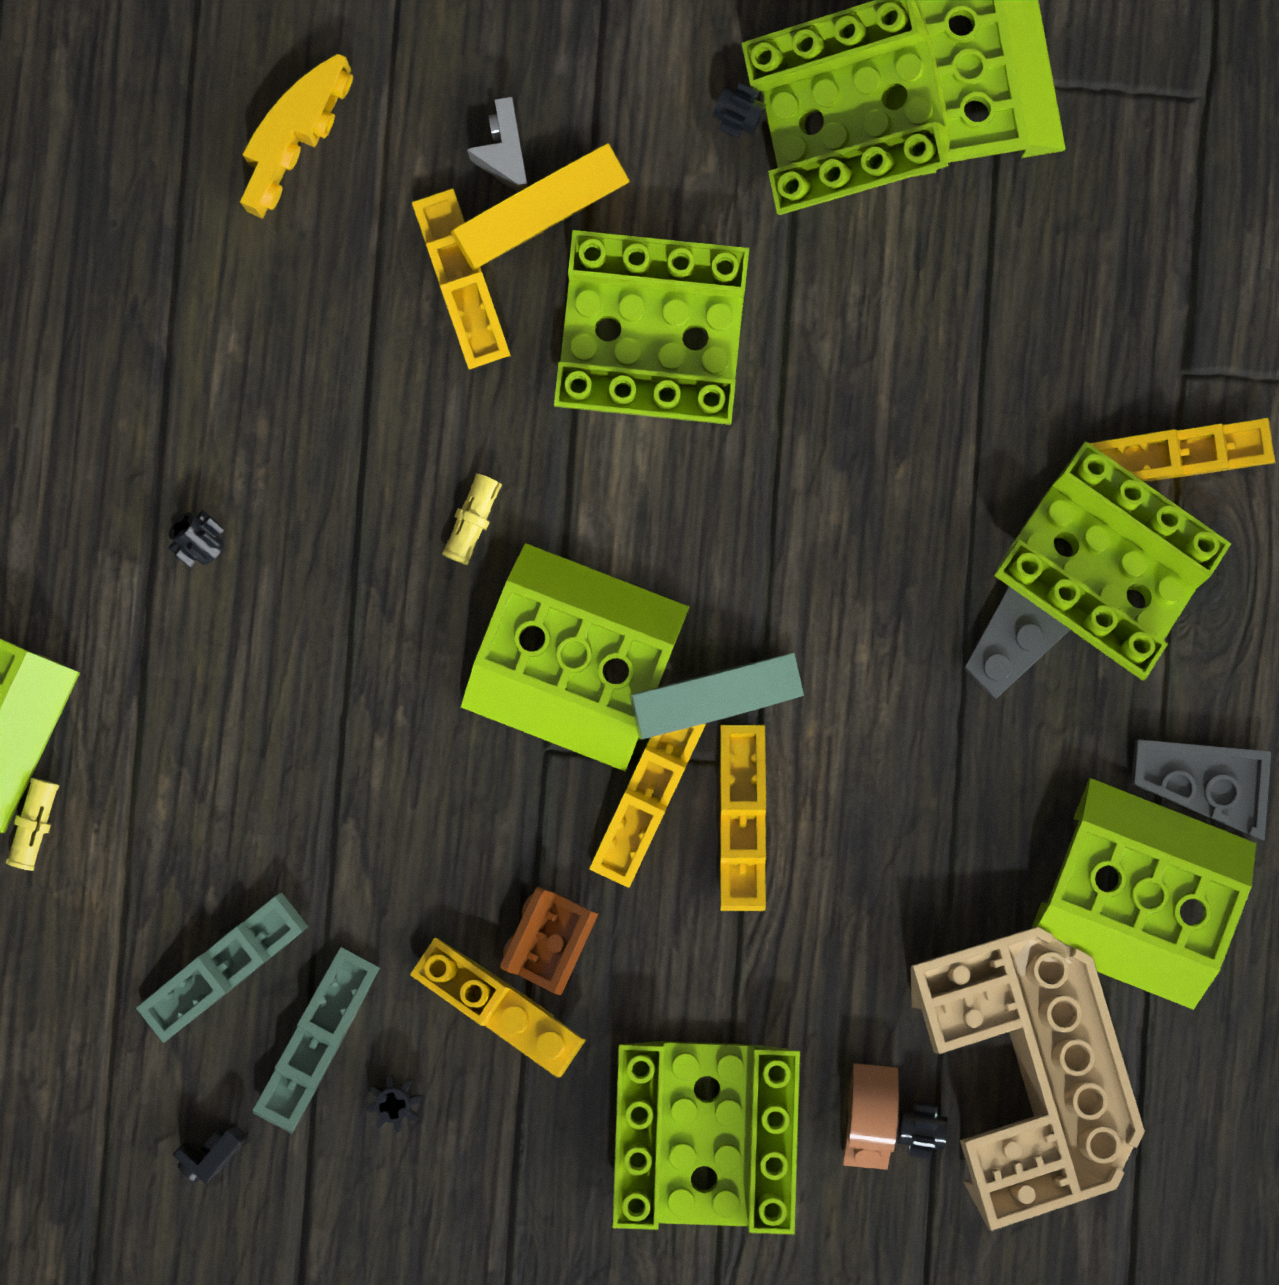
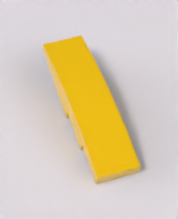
(539, 206)
(461, 287)
(1192, 450)
(644, 804)
(742, 818)

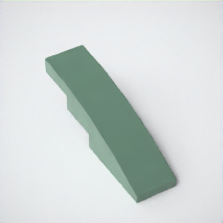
(716, 695)
(222, 967)
(316, 1040)

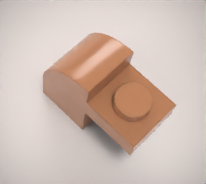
(871, 1116)

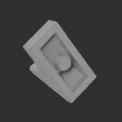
(505, 158)

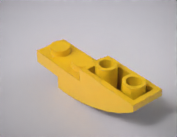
(297, 116)
(498, 1006)

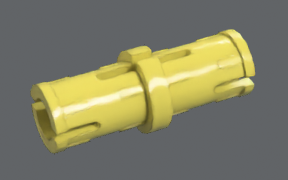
(472, 519)
(32, 824)

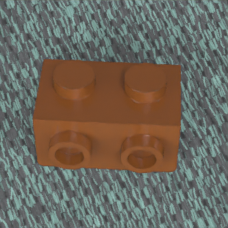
(548, 940)

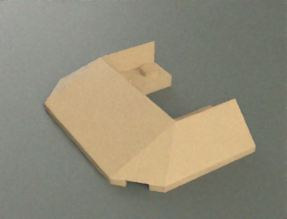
(1067, 1059)

